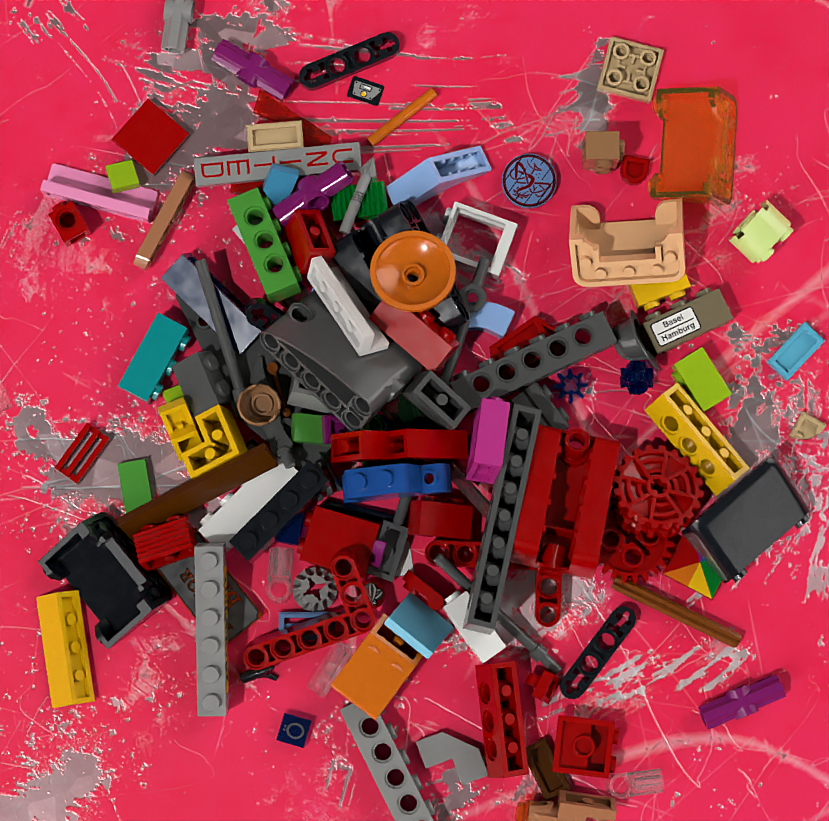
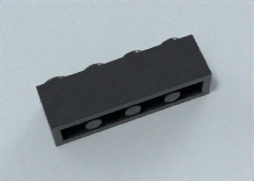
(280, 512)

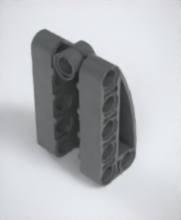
(327, 364)

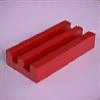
(75, 444)

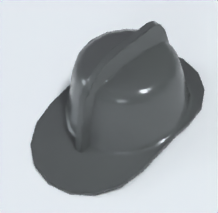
(631, 341)

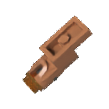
(569, 807)

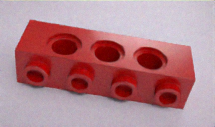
(501, 719)

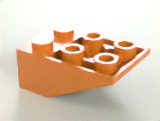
(376, 669)

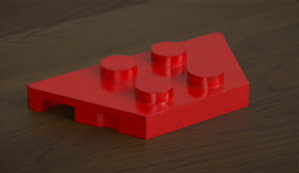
(521, 337)

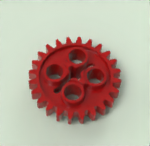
(614, 558)

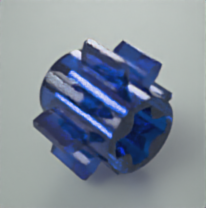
(636, 377)
(568, 378)

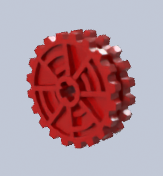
(674, 495)

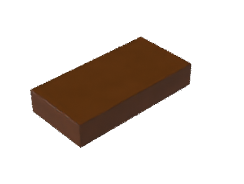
(540, 763)

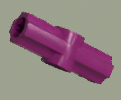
(252, 70)
(314, 191)
(741, 701)

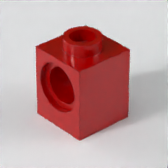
(74, 233)

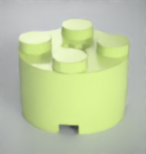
(760, 232)

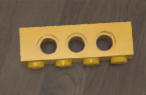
(696, 438)

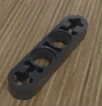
(351, 65)
(594, 650)

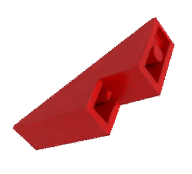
(398, 445)

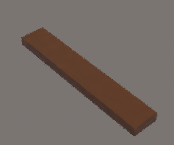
(200, 490)

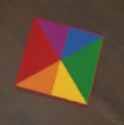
(692, 570)

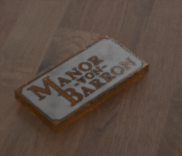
(240, 608)

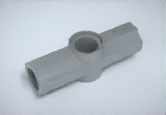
(177, 18)

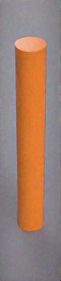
(401, 117)

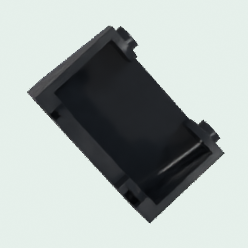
(747, 520)
(107, 573)

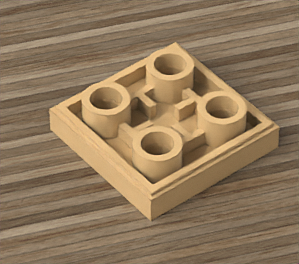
(630, 70)

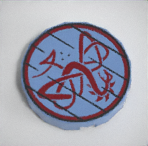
(529, 181)

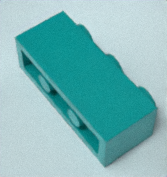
(154, 359)

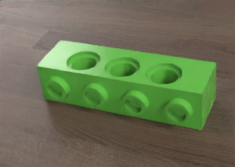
(276, 284)

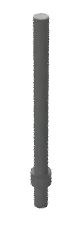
(220, 328)
(536, 650)

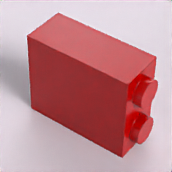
(334, 532)

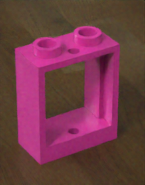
(488, 440)

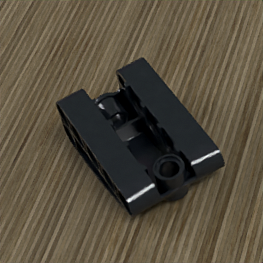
(357, 249)

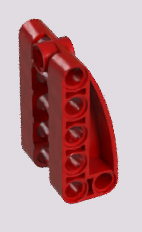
(565, 503)

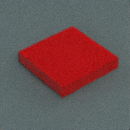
(150, 137)

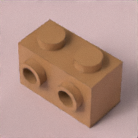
(602, 151)

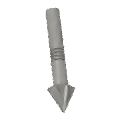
(367, 172)

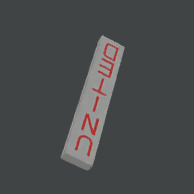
(255, 166)

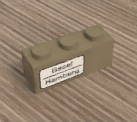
(686, 321)

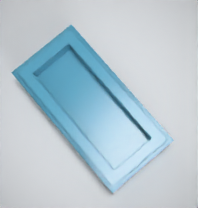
(795, 351)

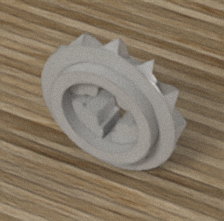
(327, 593)

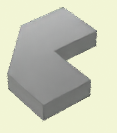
(444, 747)

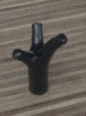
(251, 675)

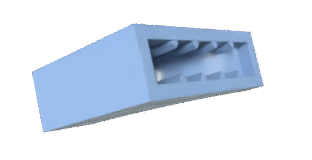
(438, 175)

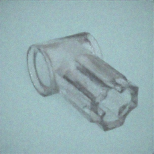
(280, 572)
(638, 783)

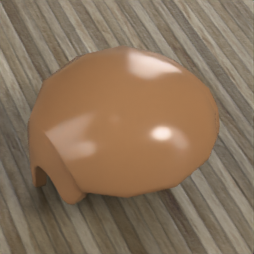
(259, 404)

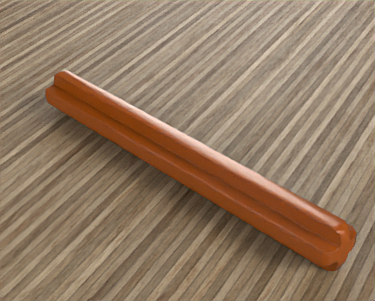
(678, 612)

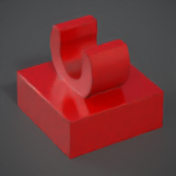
(544, 686)

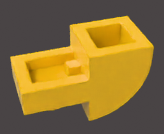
(180, 426)

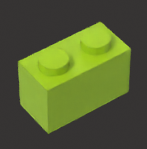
(700, 380)

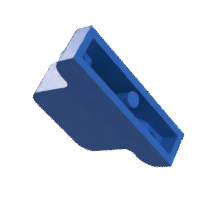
(394, 482)

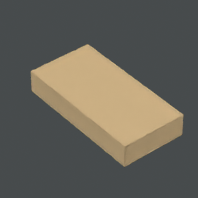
(274, 136)

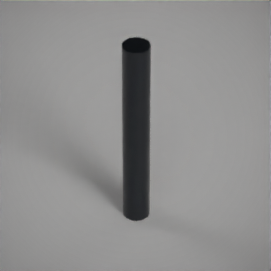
(359, 511)

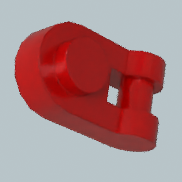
(416, 585)

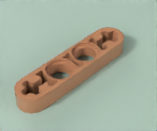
(164, 220)

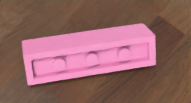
(95, 192)

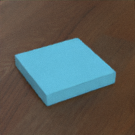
(418, 625)

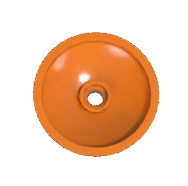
(412, 255)

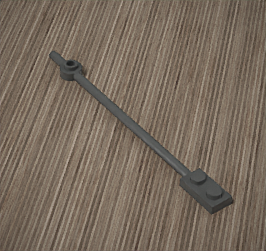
(394, 532)

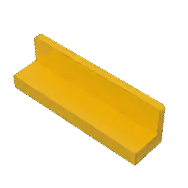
(65, 648)

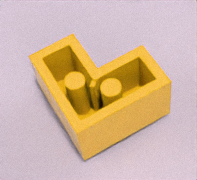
(220, 442)

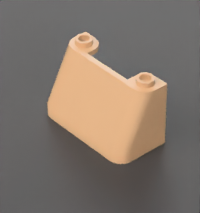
(628, 249)

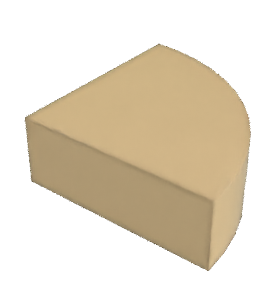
(806, 427)

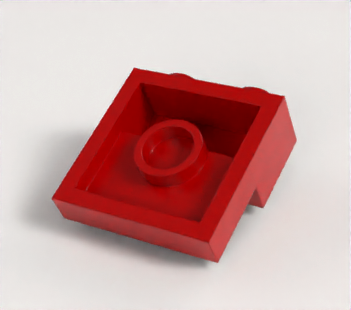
(585, 747)

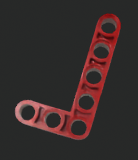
(540, 599)
(320, 625)

